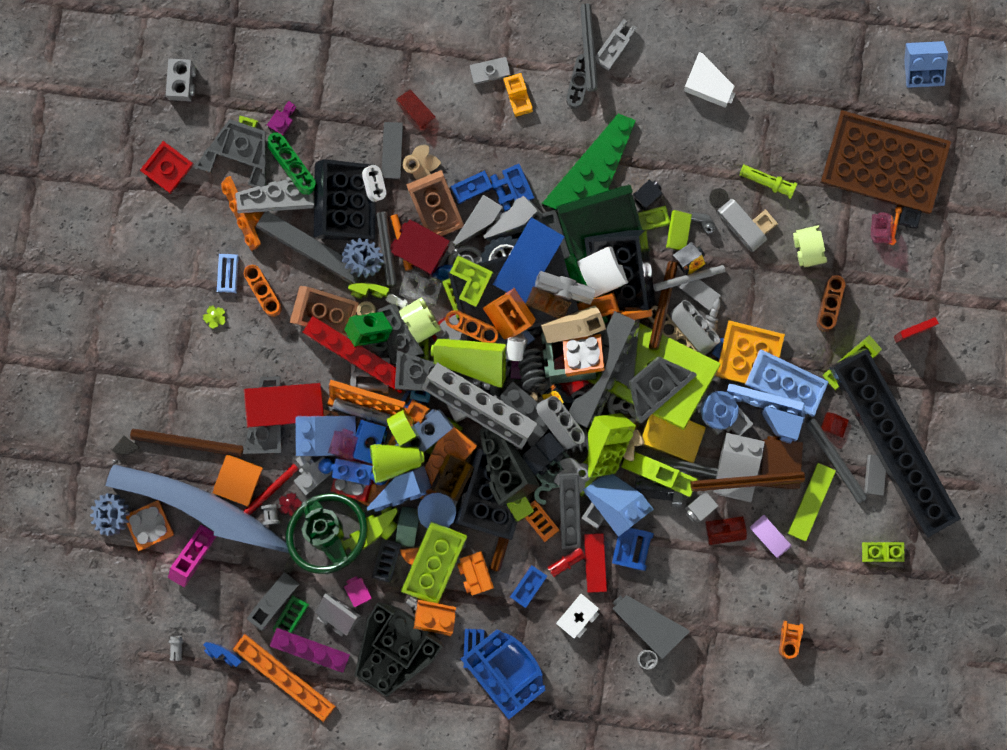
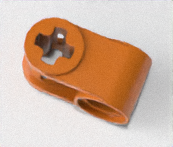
(790, 638)

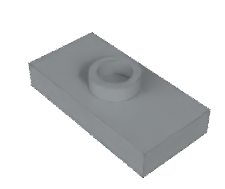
(490, 70)

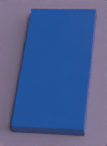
(529, 257)

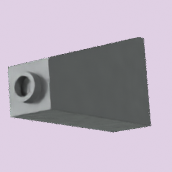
(652, 627)

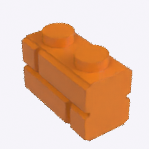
(476, 573)

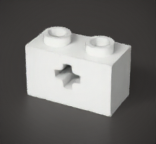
(580, 605)

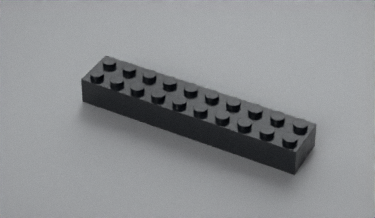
(894, 443)

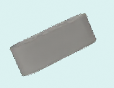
(742, 225)
(694, 327)
(560, 422)

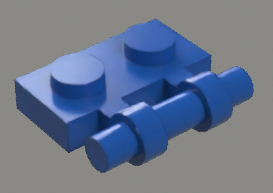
(517, 185)

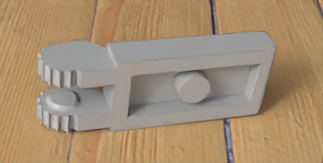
(614, 46)

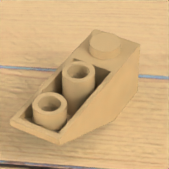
(574, 325)

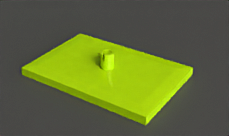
(683, 404)

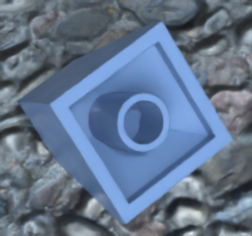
(783, 424)

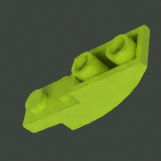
(660, 473)
(376, 526)

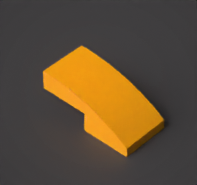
(518, 95)

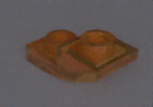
(548, 303)

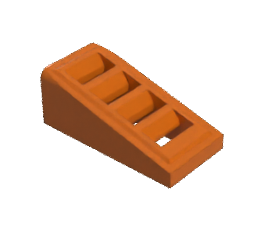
(554, 530)

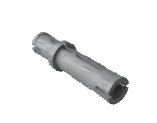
(361, 411)

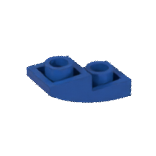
(216, 650)

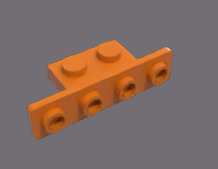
(245, 221)

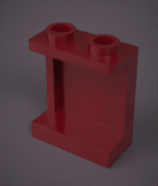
(420, 247)

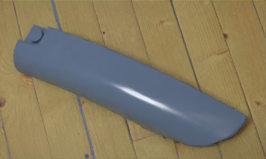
(214, 512)

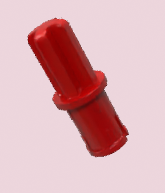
(566, 562)

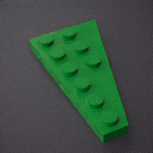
(595, 167)

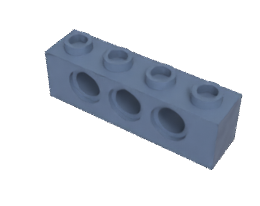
(442, 427)

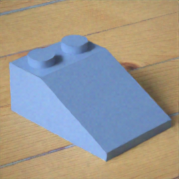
(316, 433)
(618, 502)

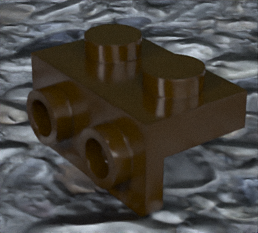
(452, 477)

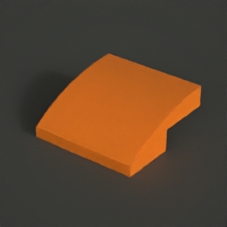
(237, 480)

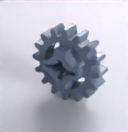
(362, 258)
(109, 514)

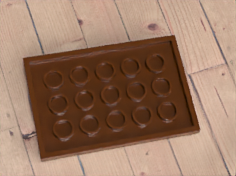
(885, 162)

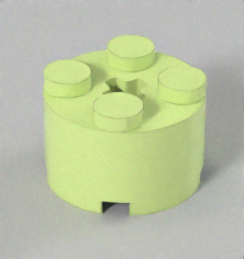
(810, 245)
(419, 320)

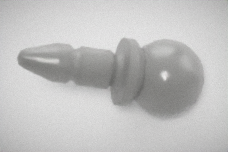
(711, 319)

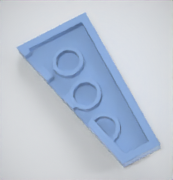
(762, 399)

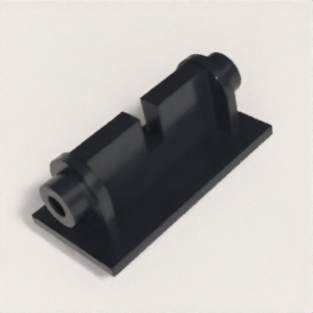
(653, 490)

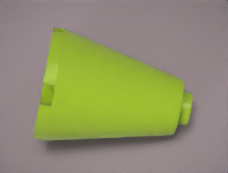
(394, 460)

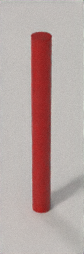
(271, 489)

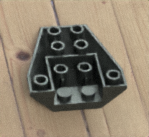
(393, 649)

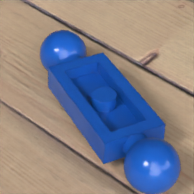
(348, 471)

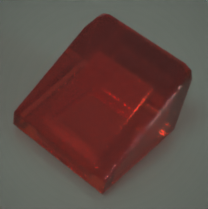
(834, 424)

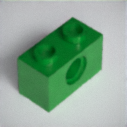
(368, 329)

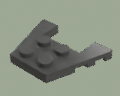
(239, 144)

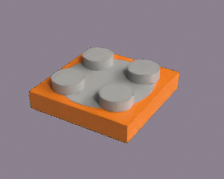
(583, 355)
(149, 525)

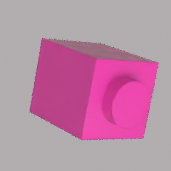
(357, 591)

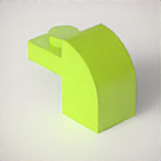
(402, 427)

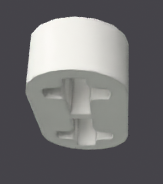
(374, 183)

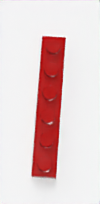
(356, 355)

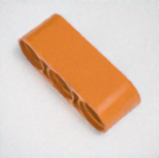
(258, 282)
(462, 326)

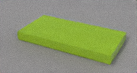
(434, 563)

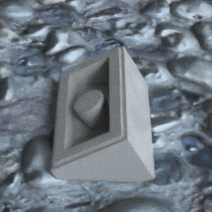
(874, 476)

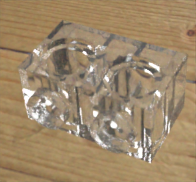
(419, 291)

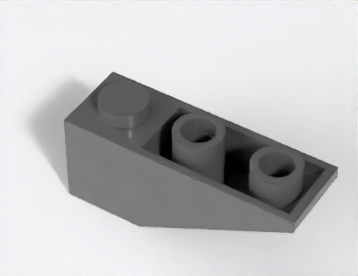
(273, 601)

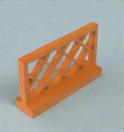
(364, 398)

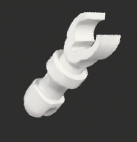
(395, 300)

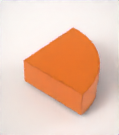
(409, 554)

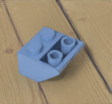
(925, 64)

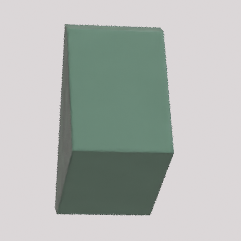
(407, 527)

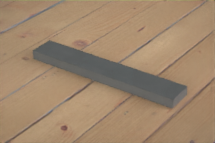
(305, 246)

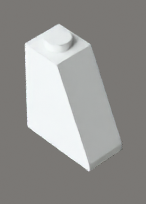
(709, 83)

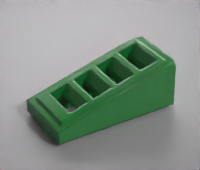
(294, 600)

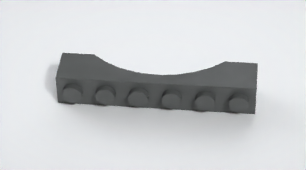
(620, 334)

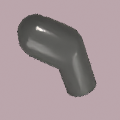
(705, 221)

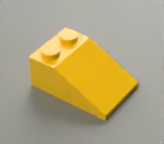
(671, 439)

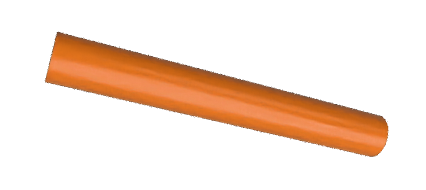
(396, 225)

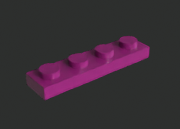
(309, 650)

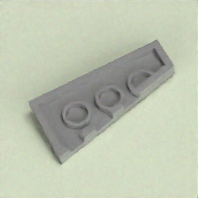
(273, 197)

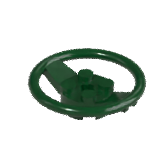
(330, 538)

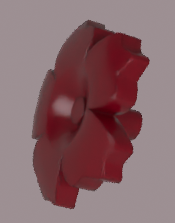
(289, 504)

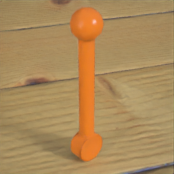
(898, 210)

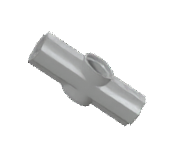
(564, 287)

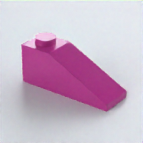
(191, 556)

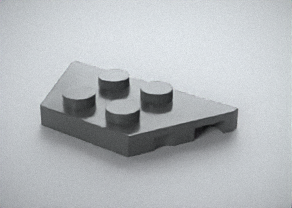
(629, 361)
(657, 385)

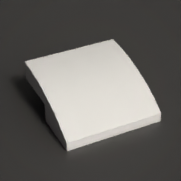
(602, 271)

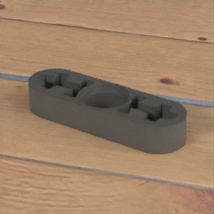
(572, 85)

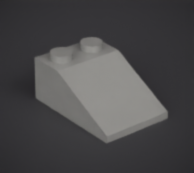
(739, 458)
(337, 614)

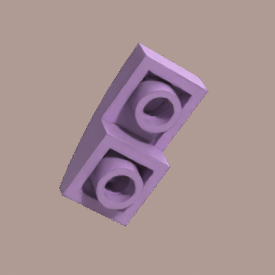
(770, 536)

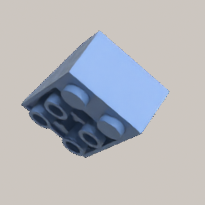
(401, 488)

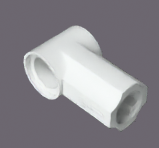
(516, 347)

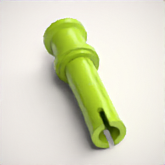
(777, 184)

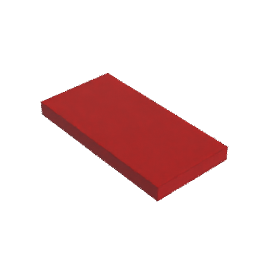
(282, 404)

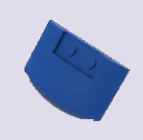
(505, 671)

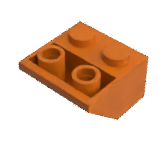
(509, 314)

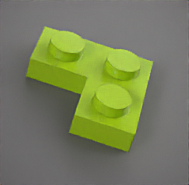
(476, 277)

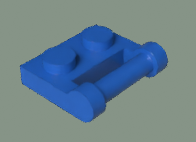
(626, 546)

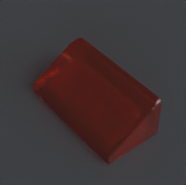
(415, 109)
(726, 530)

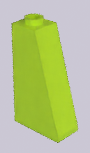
(473, 359)

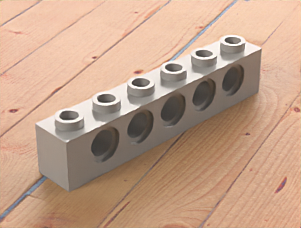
(479, 405)

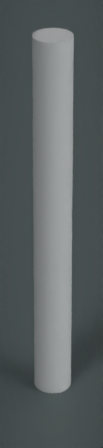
(689, 278)

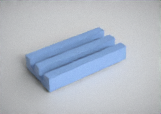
(228, 267)

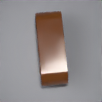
(836, 296)

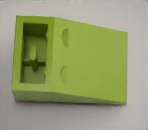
(608, 443)

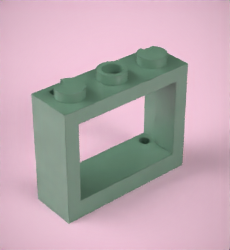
(559, 376)

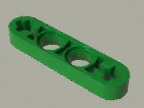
(293, 162)

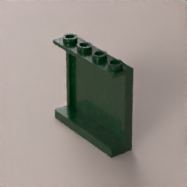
(597, 215)

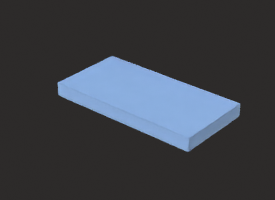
(786, 380)

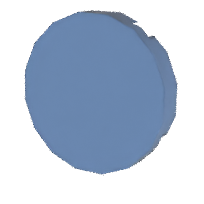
(719, 410)
(438, 509)

